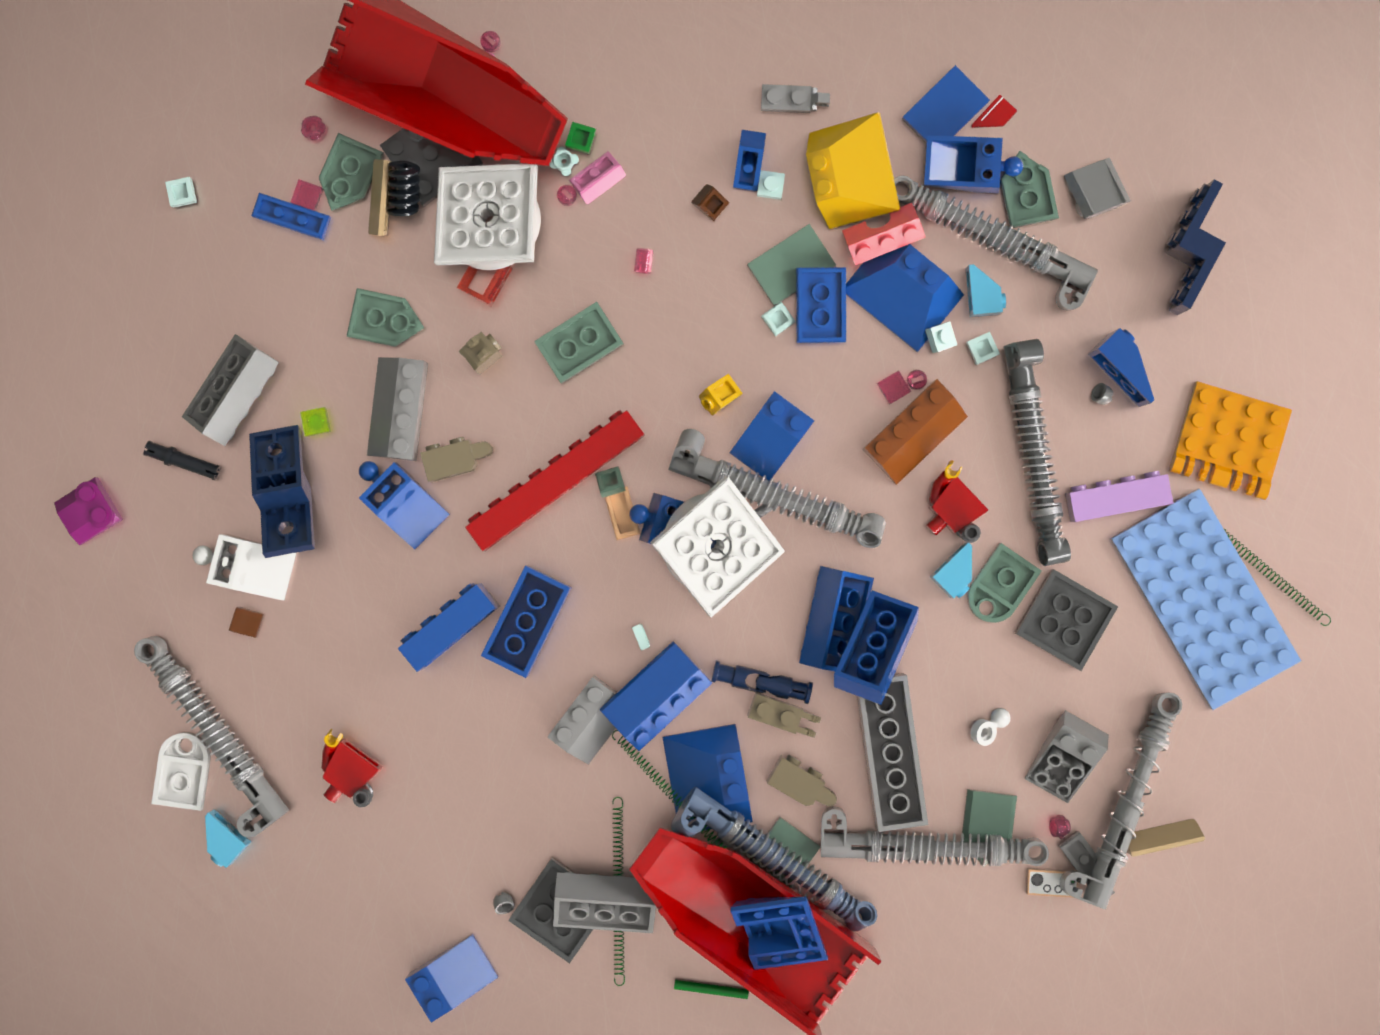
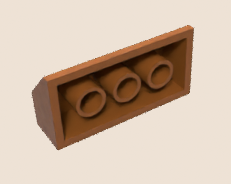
(915, 431)

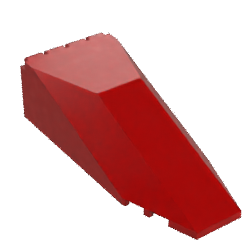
(436, 84)
(694, 893)

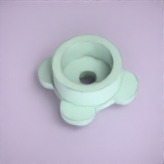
(556, 162)

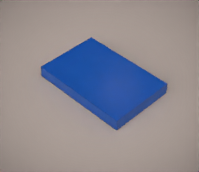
(946, 106)
(820, 305)

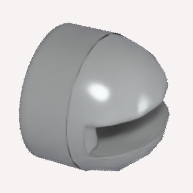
(1100, 389)
(503, 903)

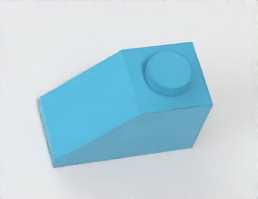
(983, 294)
(955, 572)
(223, 839)

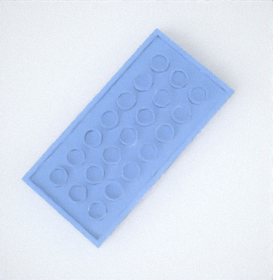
(1206, 599)

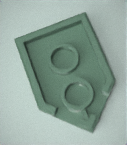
(348, 171)
(1029, 195)
(382, 318)
(988, 815)

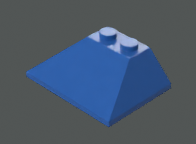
(904, 293)
(712, 764)
(779, 931)

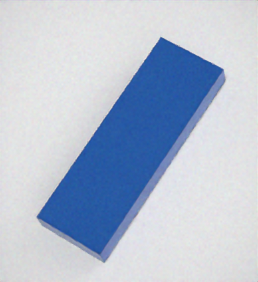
(291, 216)

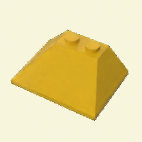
(852, 171)

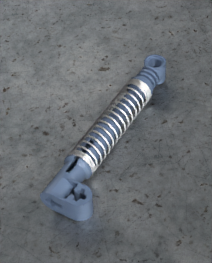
(732, 827)

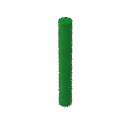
(711, 989)

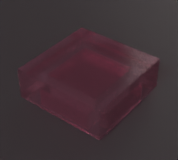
(306, 195)
(894, 387)

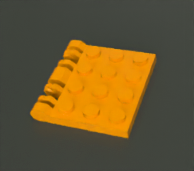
(1232, 436)

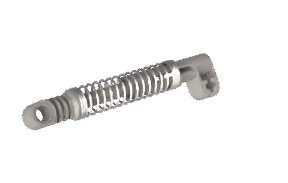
(1004, 239)
(836, 516)
(244, 773)
(924, 848)

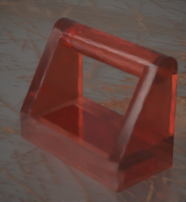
(493, 288)

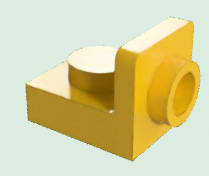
(719, 394)

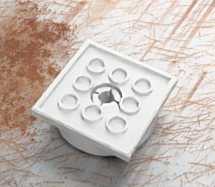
(472, 195)
(741, 548)

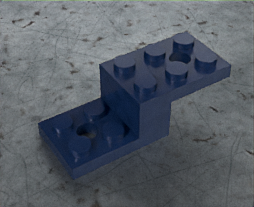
(1194, 247)
(281, 491)

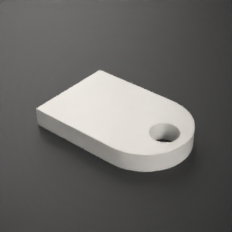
(181, 774)

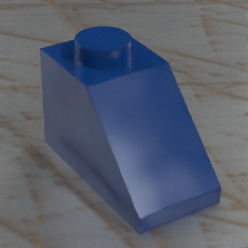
(749, 160)

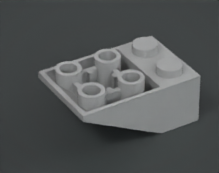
(1067, 756)

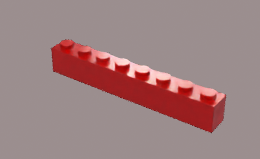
(555, 480)

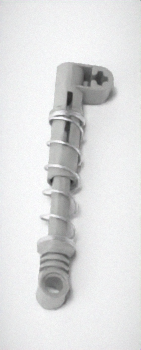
(1128, 809)

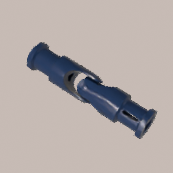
(779, 685)

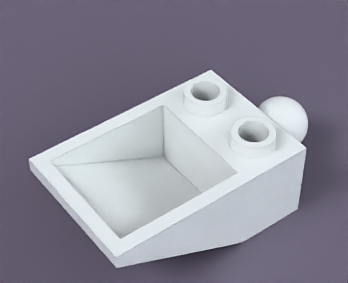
(248, 567)

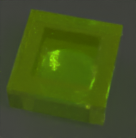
(315, 421)

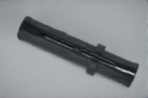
(171, 456)

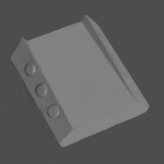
(1096, 188)

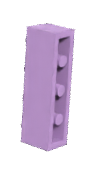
(1118, 498)

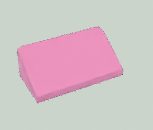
(597, 177)

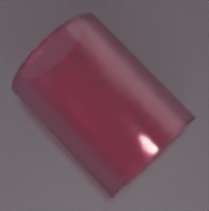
(643, 261)

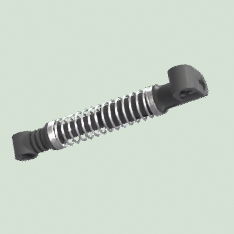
(1025, 397)

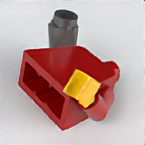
(954, 506)
(347, 771)

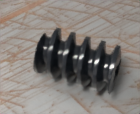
(405, 188)

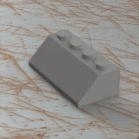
(230, 390)
(397, 408)
(602, 903)

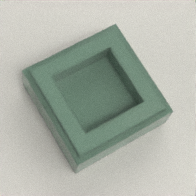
(610, 481)

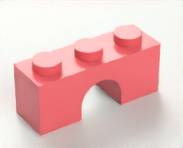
(900, 231)

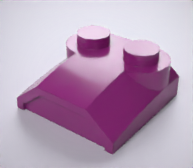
(87, 511)

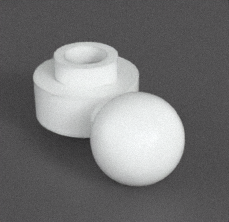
(985, 731)

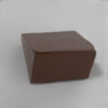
(710, 202)
(246, 622)

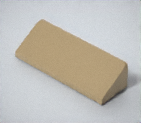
(379, 198)
(1165, 837)

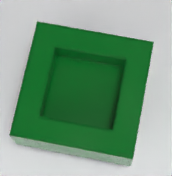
(580, 138)

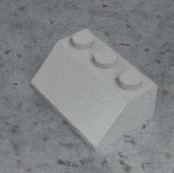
(584, 726)

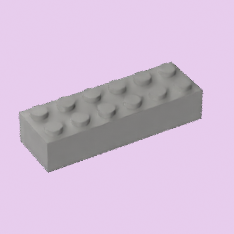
(893, 759)

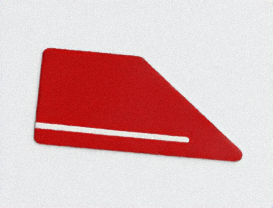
(996, 114)

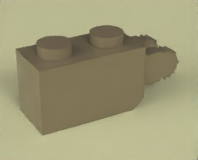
(481, 352)
(454, 458)
(780, 714)
(800, 783)

